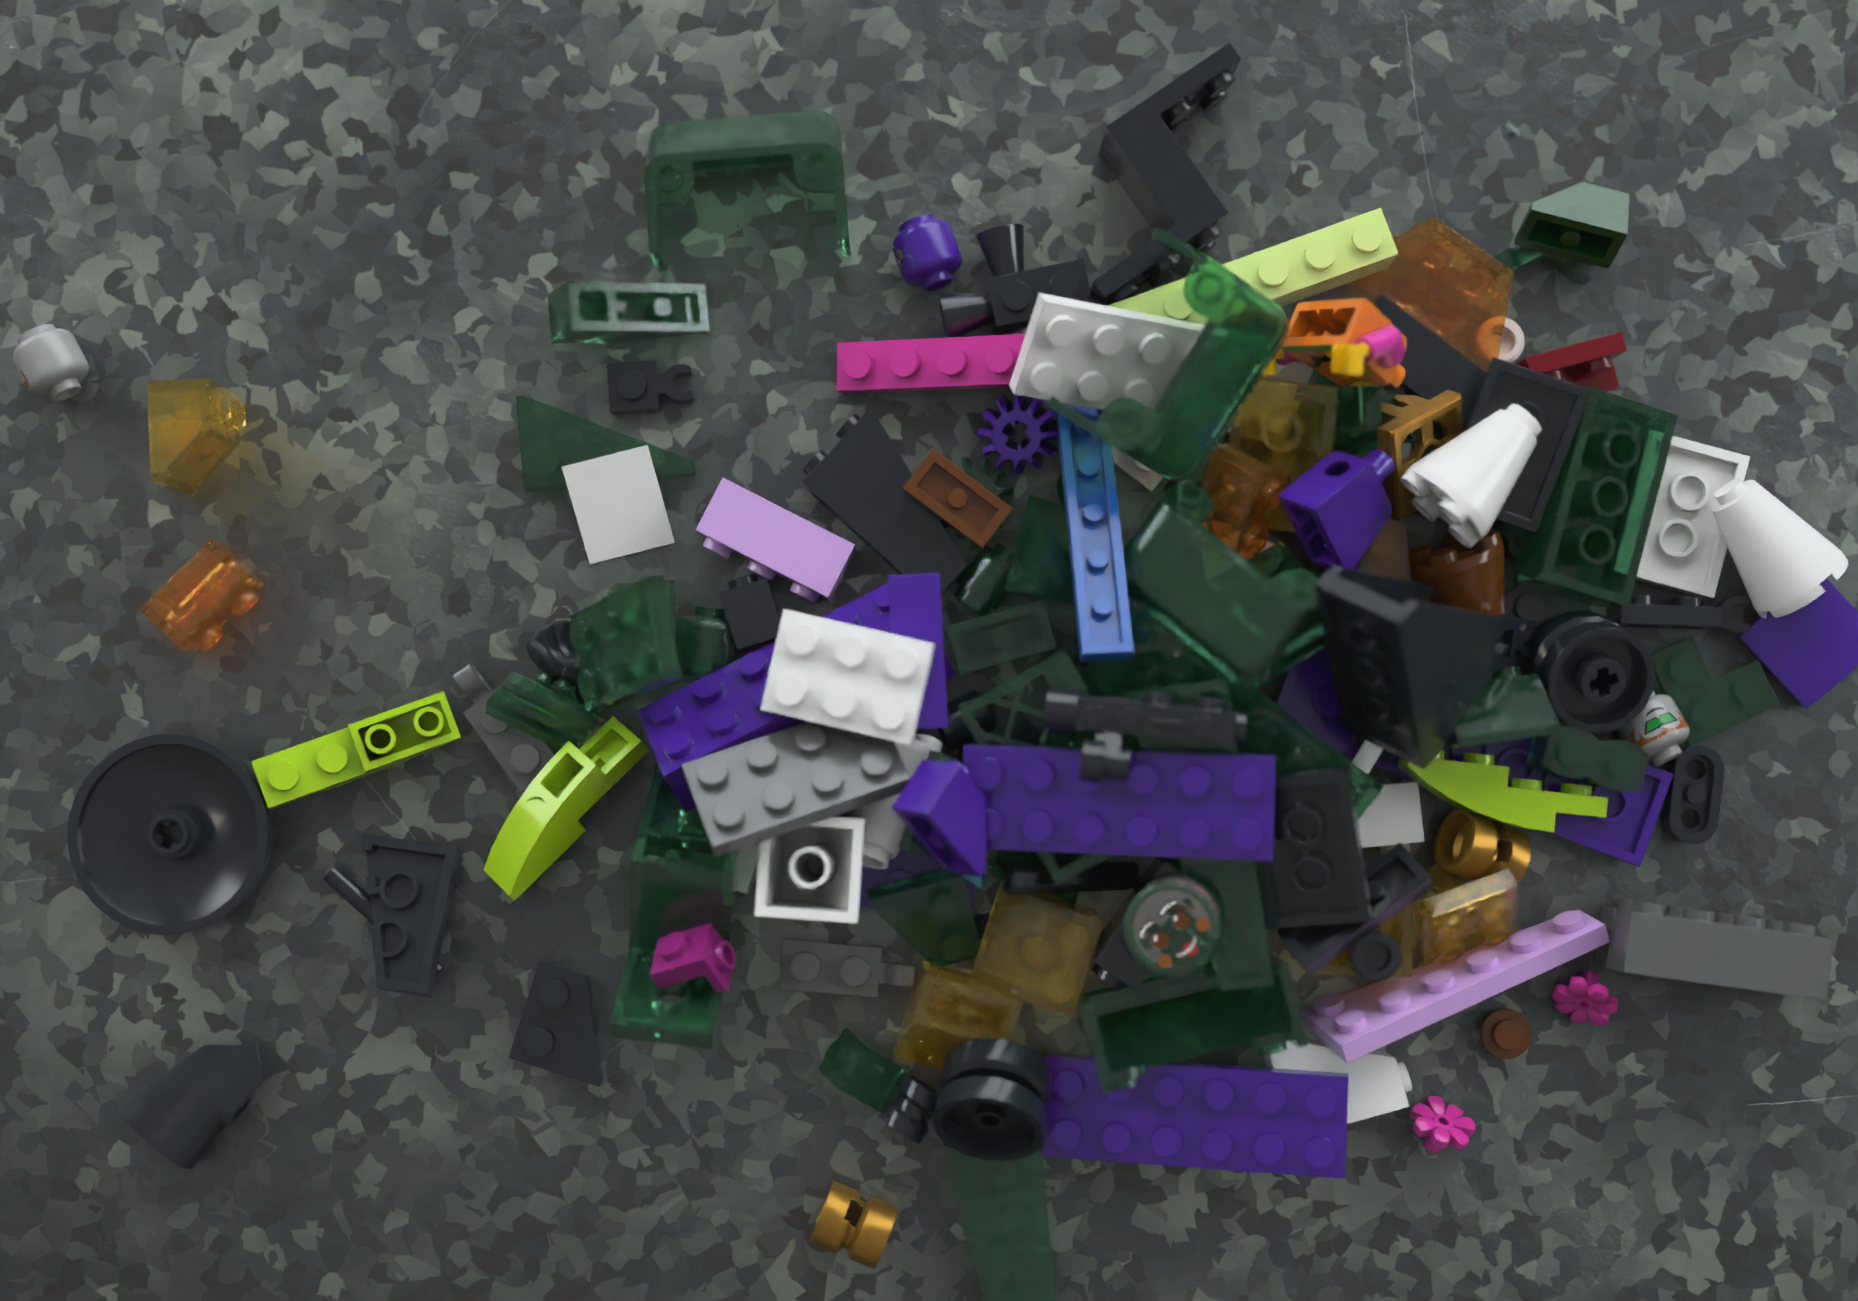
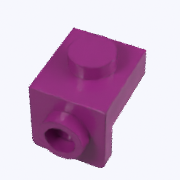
(692, 955)

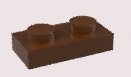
(957, 499)

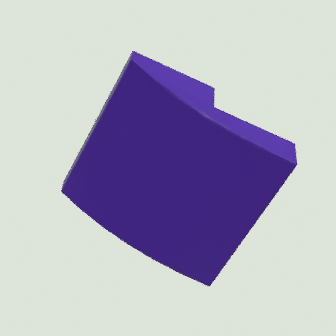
(1809, 646)

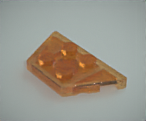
(1447, 288)

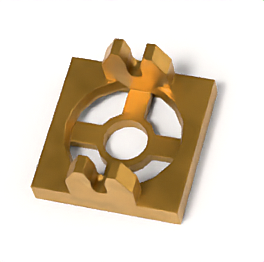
(1404, 417)

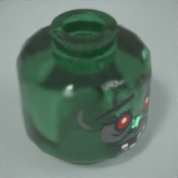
(704, 642)

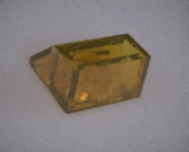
(952, 1009)

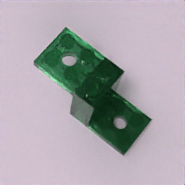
(673, 889)

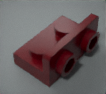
(1581, 363)

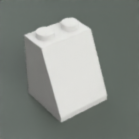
(812, 872)

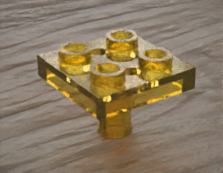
(1464, 915)

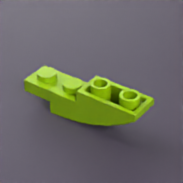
(356, 750)
(1484, 790)
(549, 810)

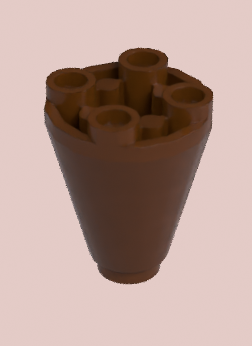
(1463, 575)

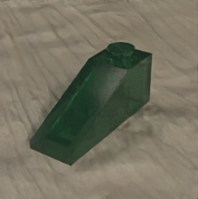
(626, 311)

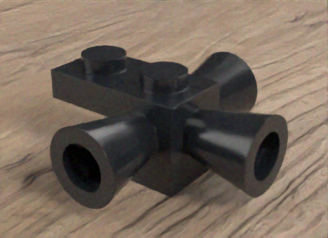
(1011, 290)

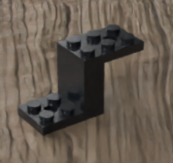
(1162, 177)

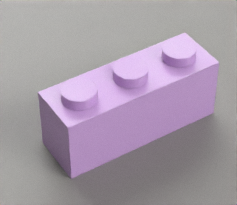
(774, 541)

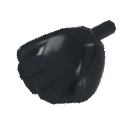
(555, 654)

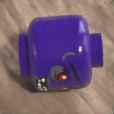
(927, 252)

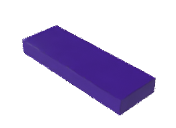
(918, 615)

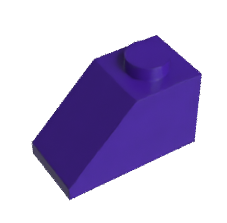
(946, 815)

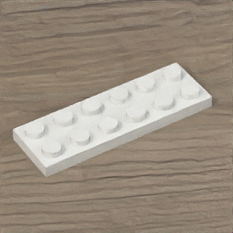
(1106, 353)

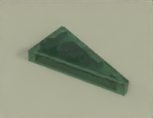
(557, 439)

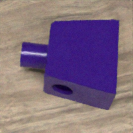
(1340, 506)

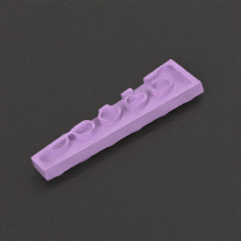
(1402, 1005)

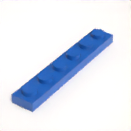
(1094, 542)

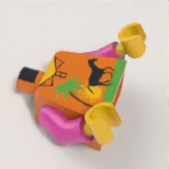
(1345, 343)

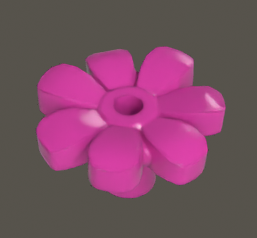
(1585, 999)
(1441, 1125)

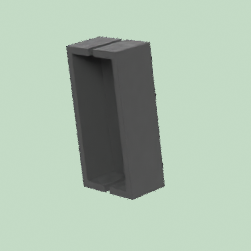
(1721, 952)

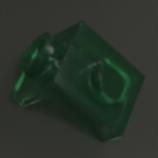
(862, 1070)

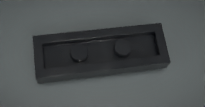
(1393, 884)

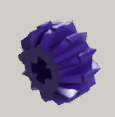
(1002, 434)

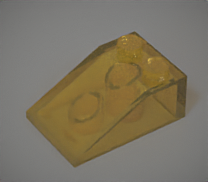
(1287, 426)

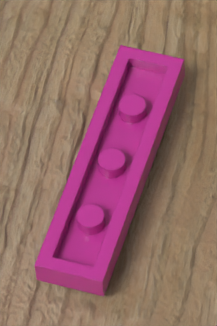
(927, 364)

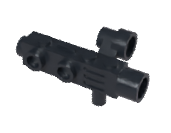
(1152, 717)

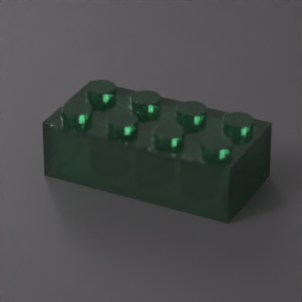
(1600, 504)

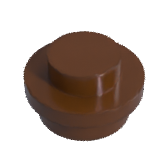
(1505, 1033)

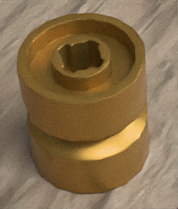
(1478, 847)
(871, 1219)

